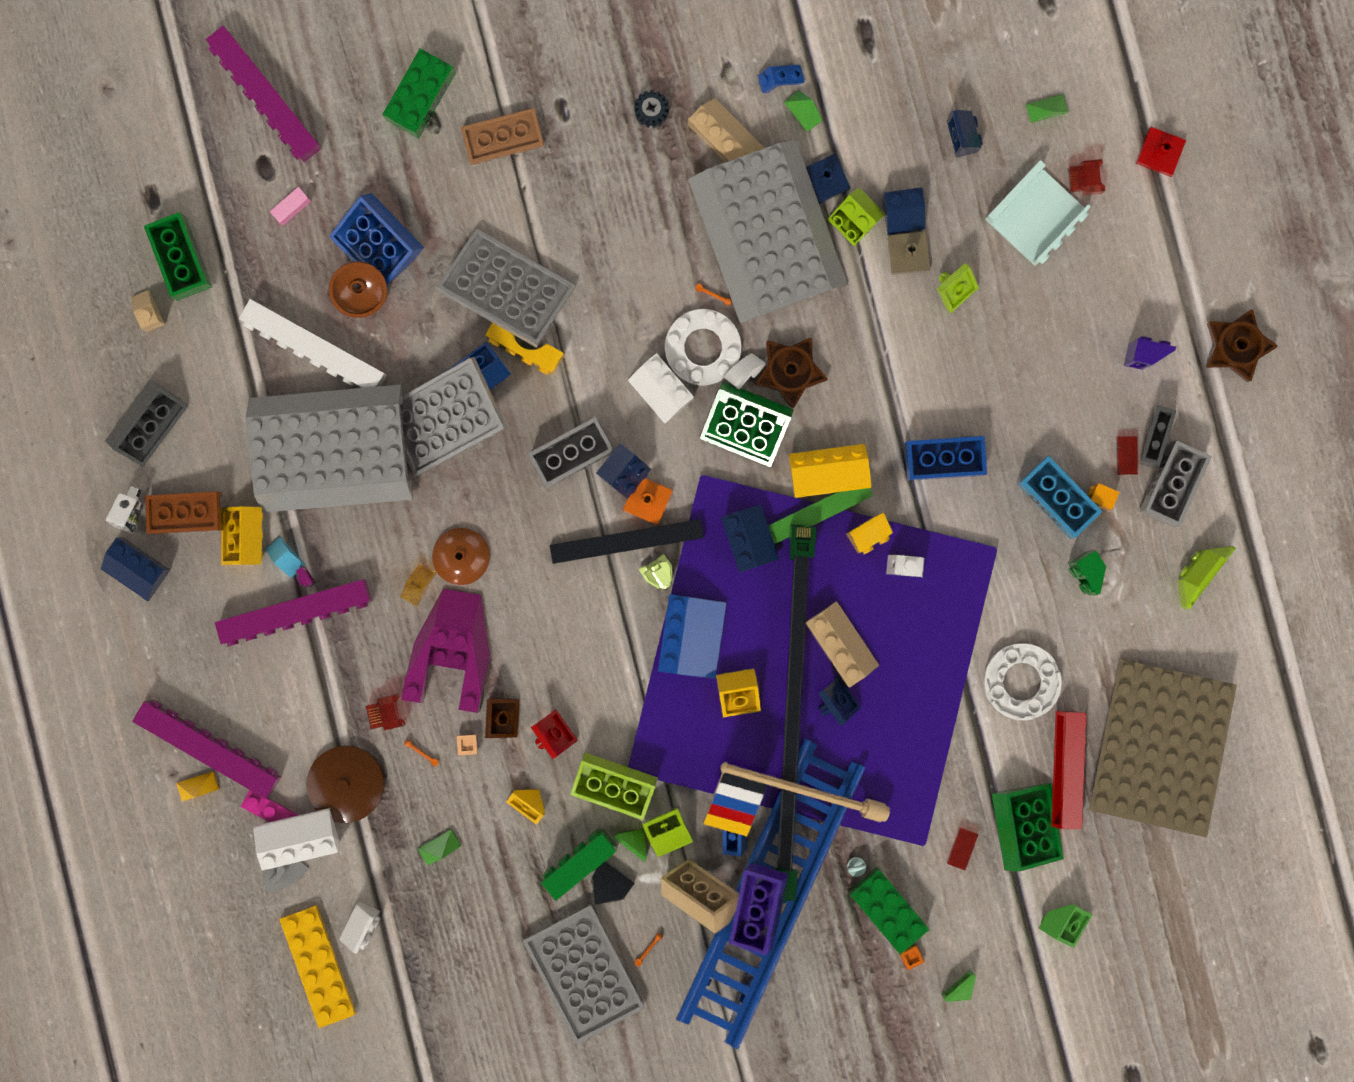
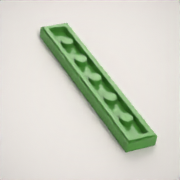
(818, 512)

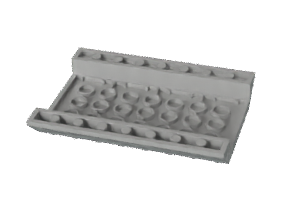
(767, 230)
(327, 448)

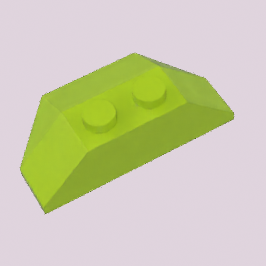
(1200, 573)

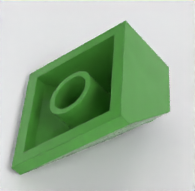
(1066, 923)

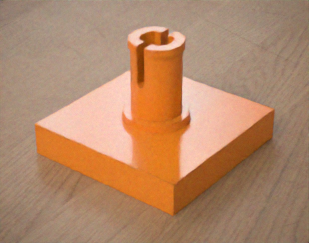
(648, 501)

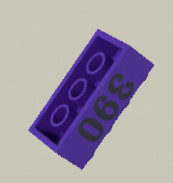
(758, 908)

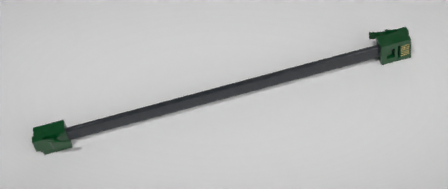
(800, 550)

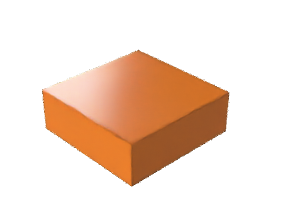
(912, 957)

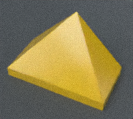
(197, 786)
(528, 803)

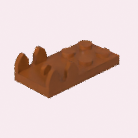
(183, 512)

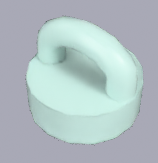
(856, 866)

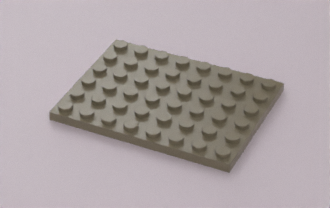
(1163, 748)

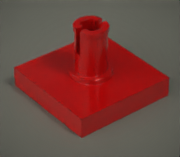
(1160, 151)
(553, 734)

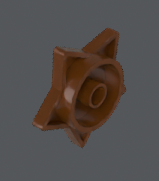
(1251, 341)
(797, 357)

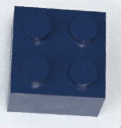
(623, 471)

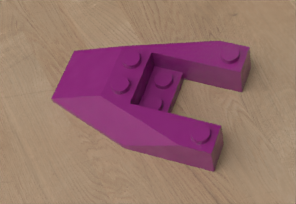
(452, 639)

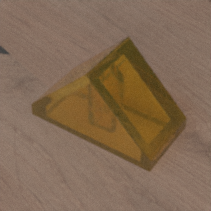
(417, 584)

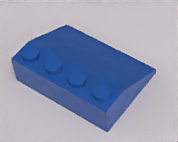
(376, 237)
(692, 636)

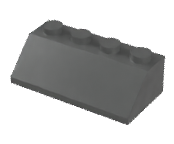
(146, 423)

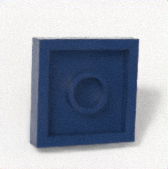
(827, 178)
(838, 701)

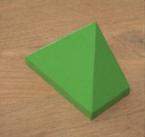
(1047, 108)
(803, 110)
(634, 841)
(439, 847)
(961, 989)

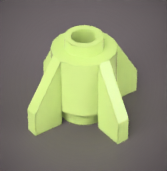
(658, 572)

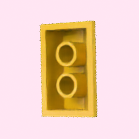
(241, 535)

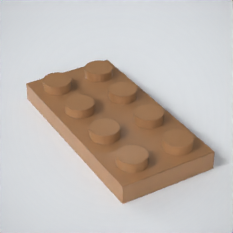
(502, 136)

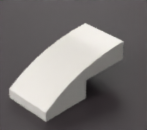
(747, 367)

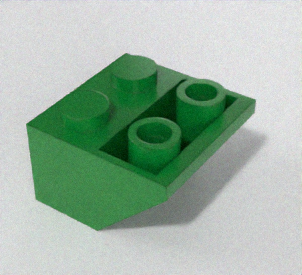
(1089, 571)

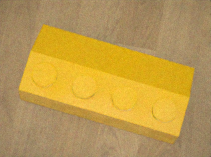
(829, 470)

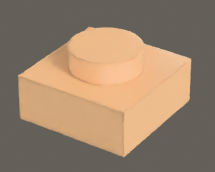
(467, 744)

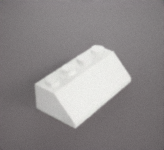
(296, 839)

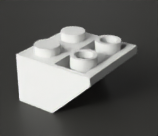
(358, 928)

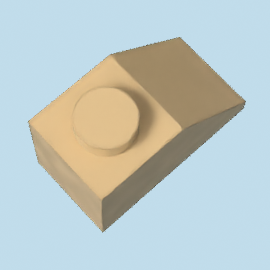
(146, 311)

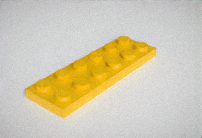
(317, 966)

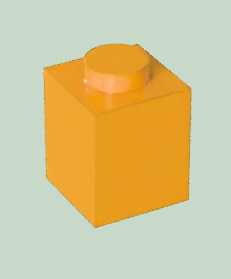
(1103, 496)

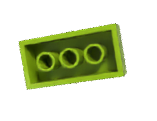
(614, 786)

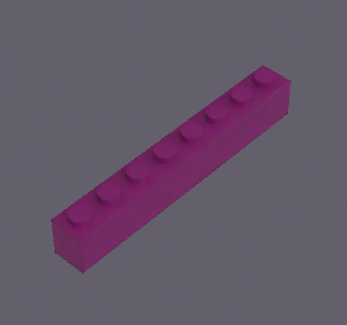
(261, 91)
(294, 611)
(206, 748)

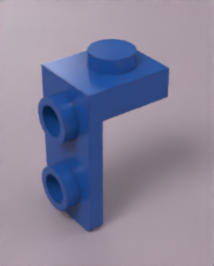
(780, 76)

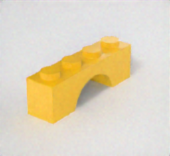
(546, 357)

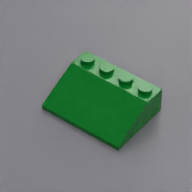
(746, 424)
(1025, 827)

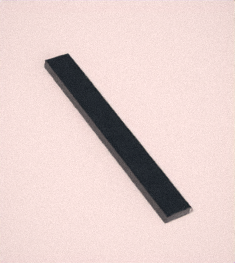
(626, 541)

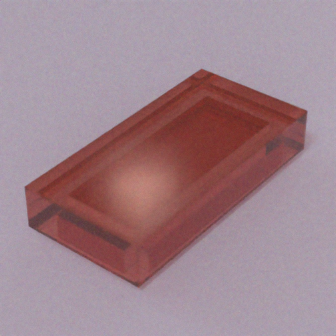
(1127, 455)
(962, 848)

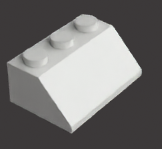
(660, 388)

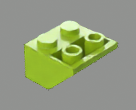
(856, 216)
(667, 831)

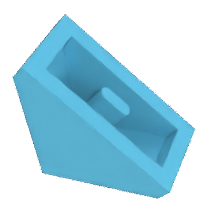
(284, 557)

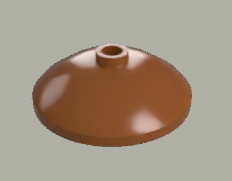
(357, 301)
(474, 559)

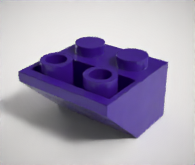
(1145, 352)

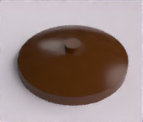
(346, 782)

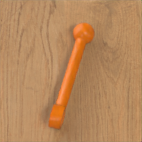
(699, 288)
(434, 762)
(638, 962)

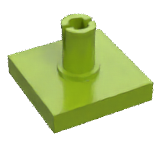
(956, 287)

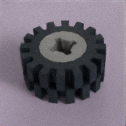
(654, 115)

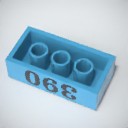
(1059, 497)

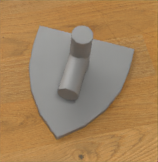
(284, 876)

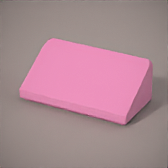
(290, 206)

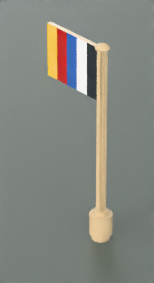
(742, 791)

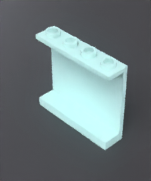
(1037, 215)

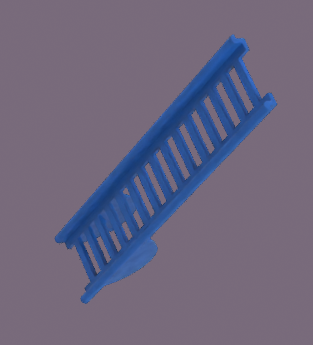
(760, 974)

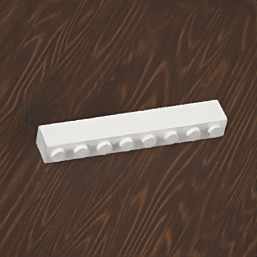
(311, 346)

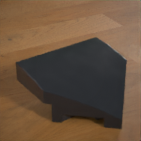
(609, 884)

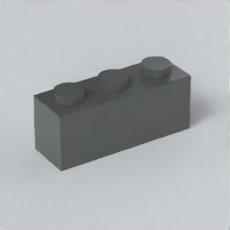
(1158, 437)

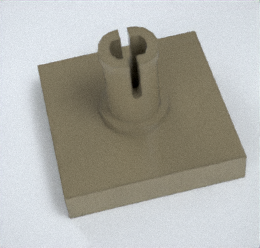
(908, 253)

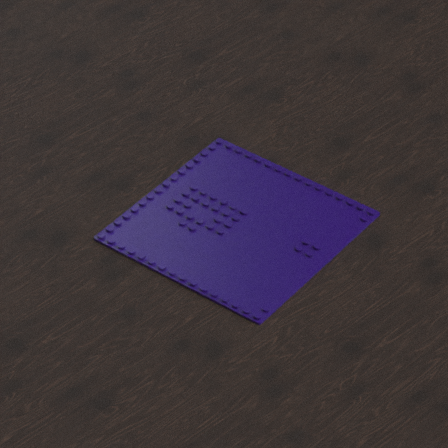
(911, 625)

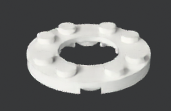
(683, 328)
(1049, 686)

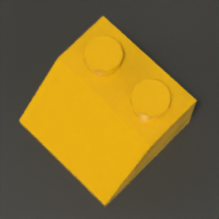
(869, 533)
(738, 692)

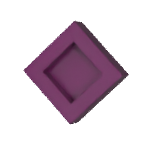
(304, 577)

